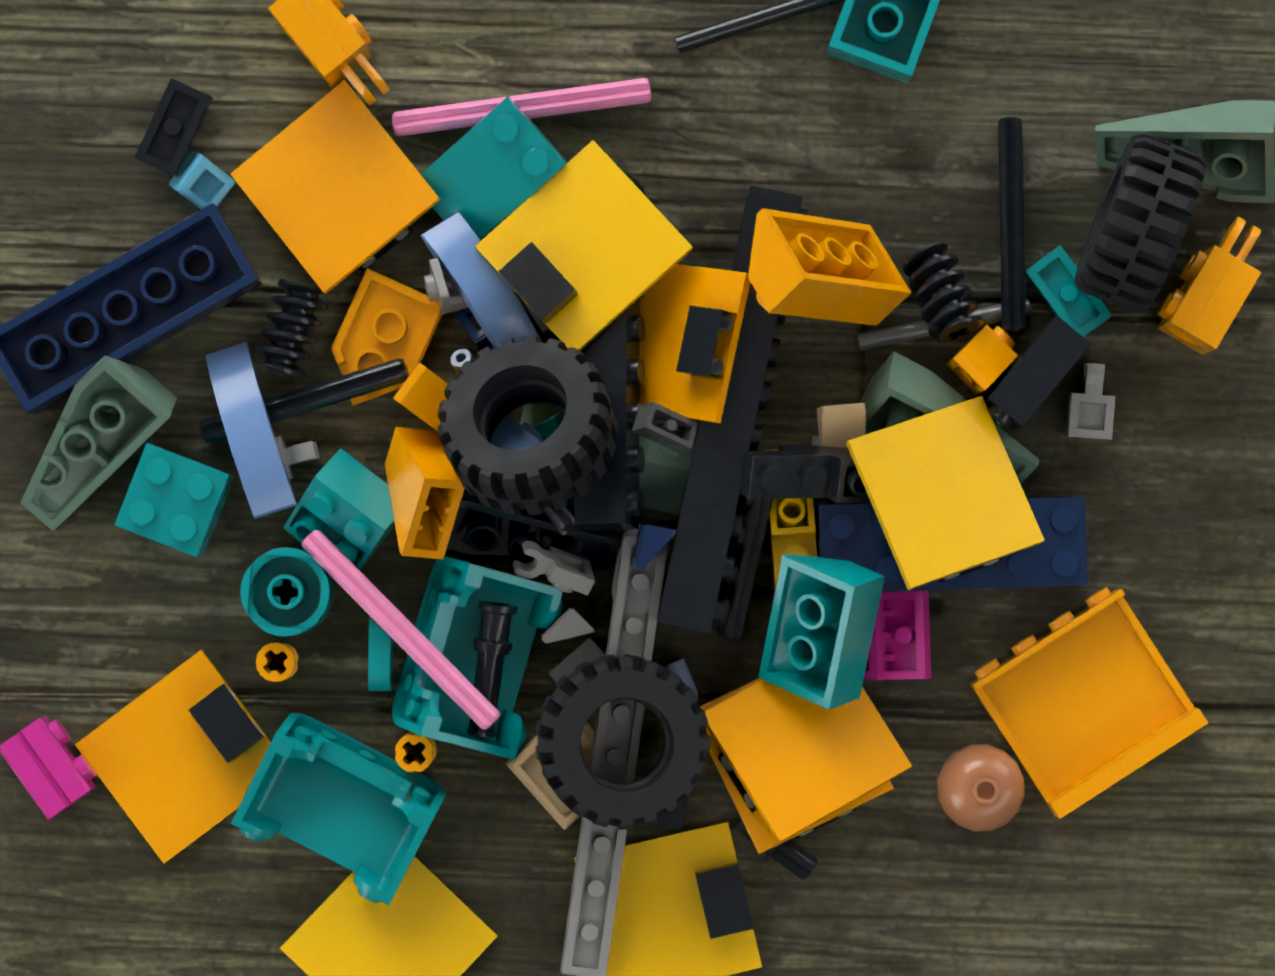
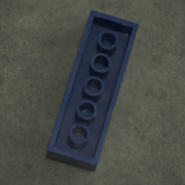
(124, 307)
(856, 535)

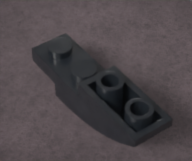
(803, 473)

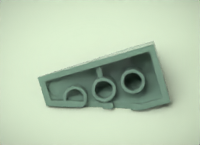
(1230, 136)

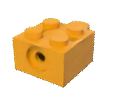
(329, 41)
(1211, 292)

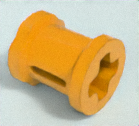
(263, 660)
(417, 764)

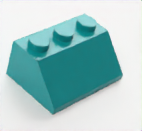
(821, 628)

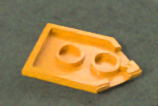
(384, 325)

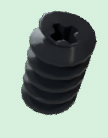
(939, 295)
(291, 328)

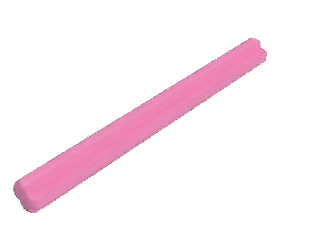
(533, 105)
(400, 629)

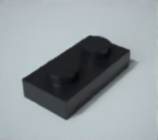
(173, 127)

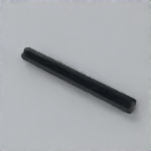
(1012, 225)
(320, 395)

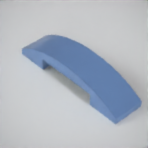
(478, 282)
(249, 430)

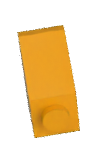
(983, 358)

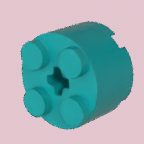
(269, 609)

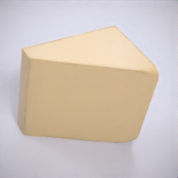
(841, 423)

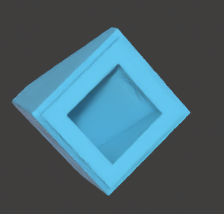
(201, 181)

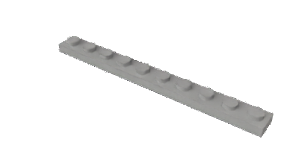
(614, 760)

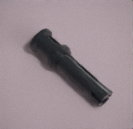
(492, 647)

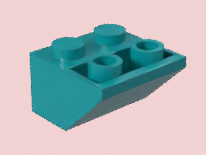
(347, 507)

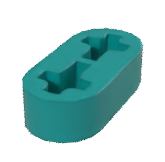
(379, 658)

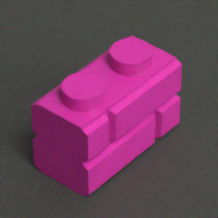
(48, 766)

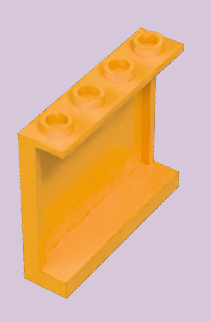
(1086, 702)

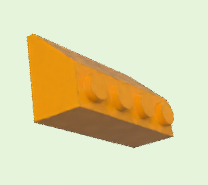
(823, 269)

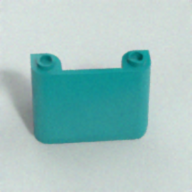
(450, 622)
(340, 803)

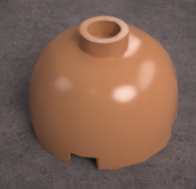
(980, 787)

